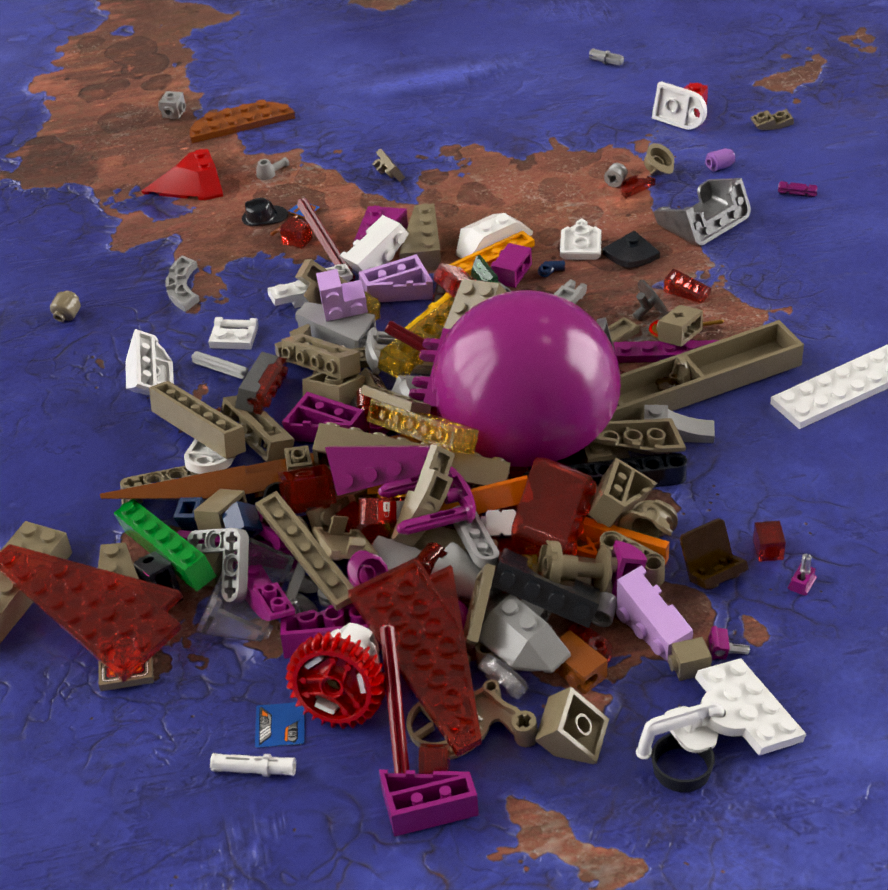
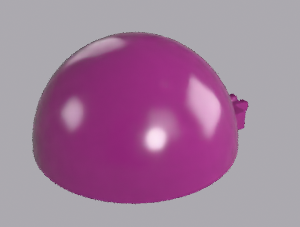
(524, 375)

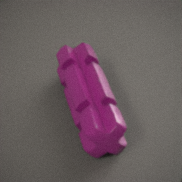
(797, 189)

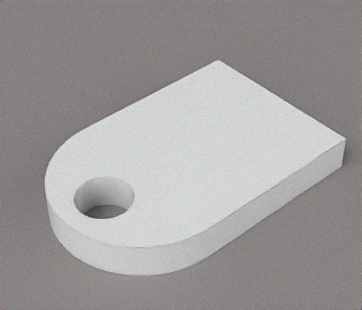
(677, 105)
(202, 459)

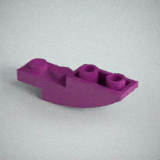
(266, 597)

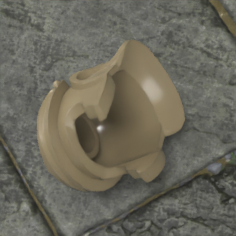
(650, 518)

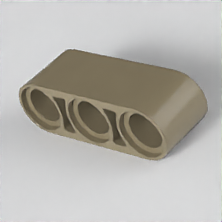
(655, 562)

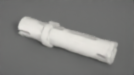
(262, 765)

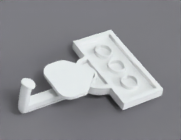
(732, 707)

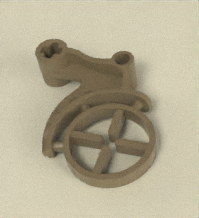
(490, 709)

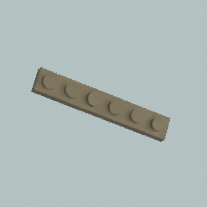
(305, 549)

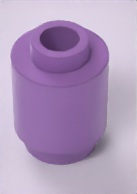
(720, 159)

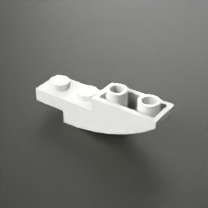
(295, 291)

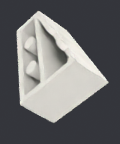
(376, 246)

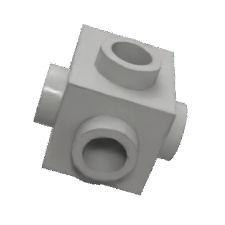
(172, 105)

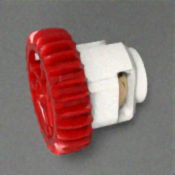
(338, 676)

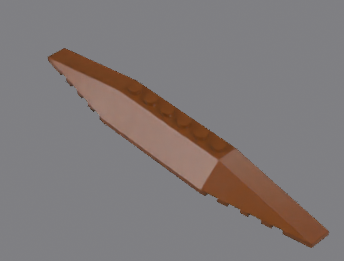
(250, 478)

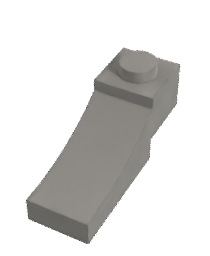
(689, 428)

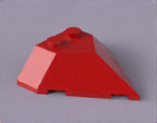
(190, 177)

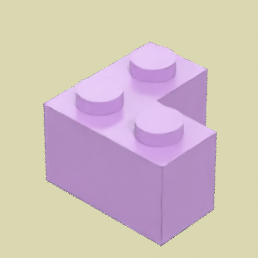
(340, 299)

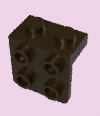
(710, 555)

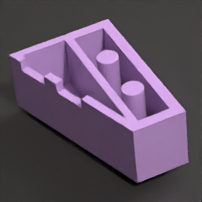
(648, 614)

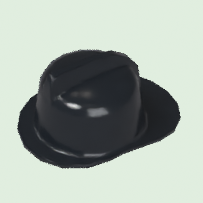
(262, 211)

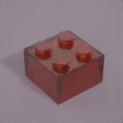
(307, 487)

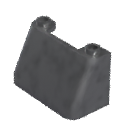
(720, 208)

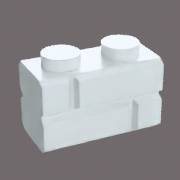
(499, 522)

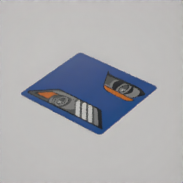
(279, 725)

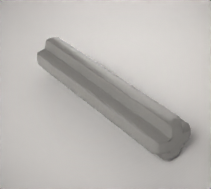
(219, 365)

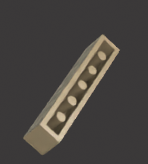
(198, 419)

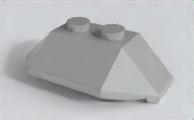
(521, 636)

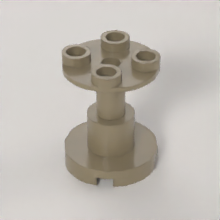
(567, 567)

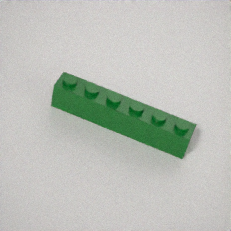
(156, 536)

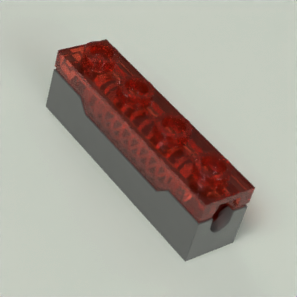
(262, 383)

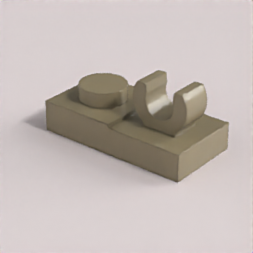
(386, 165)

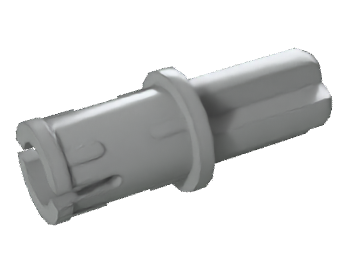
(606, 57)

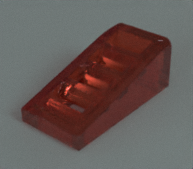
(685, 286)

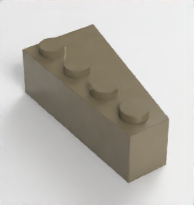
(423, 237)

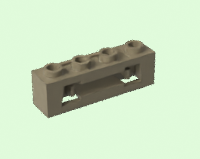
(321, 356)
(259, 428)

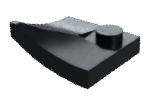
(631, 251)

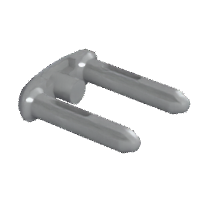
(373, 349)

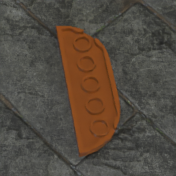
(239, 119)

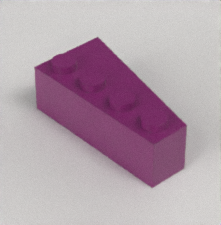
(371, 466)
(301, 626)

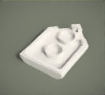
(580, 242)

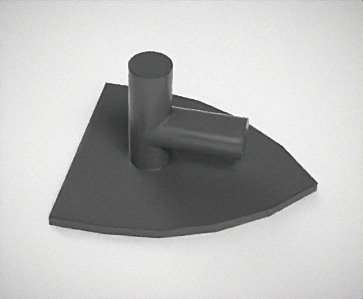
(647, 300)

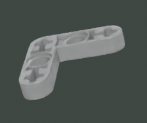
(227, 547)

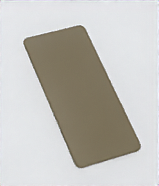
(312, 294)

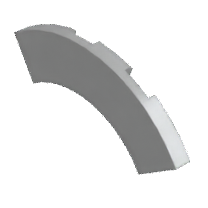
(177, 283)

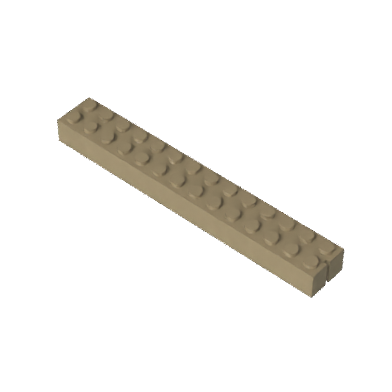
(713, 370)

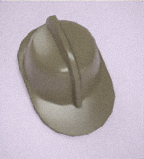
(659, 159)

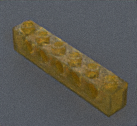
(401, 358)
(424, 427)

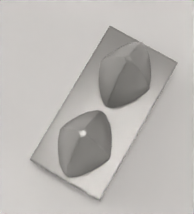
(304, 584)

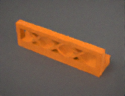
(594, 530)

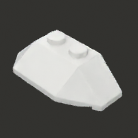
(487, 232)
(147, 363)

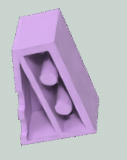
(398, 281)

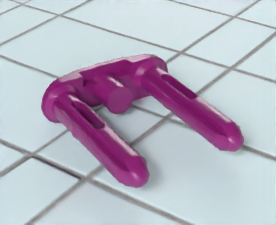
(458, 492)

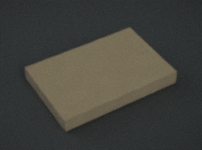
(478, 606)

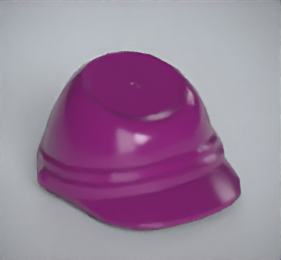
(364, 567)

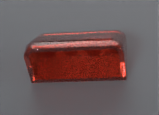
(552, 507)

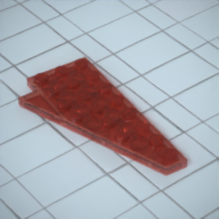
(106, 612)
(427, 642)

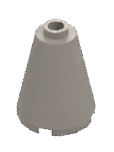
(464, 571)

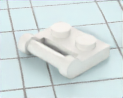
(233, 338)

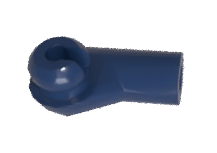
(549, 267)

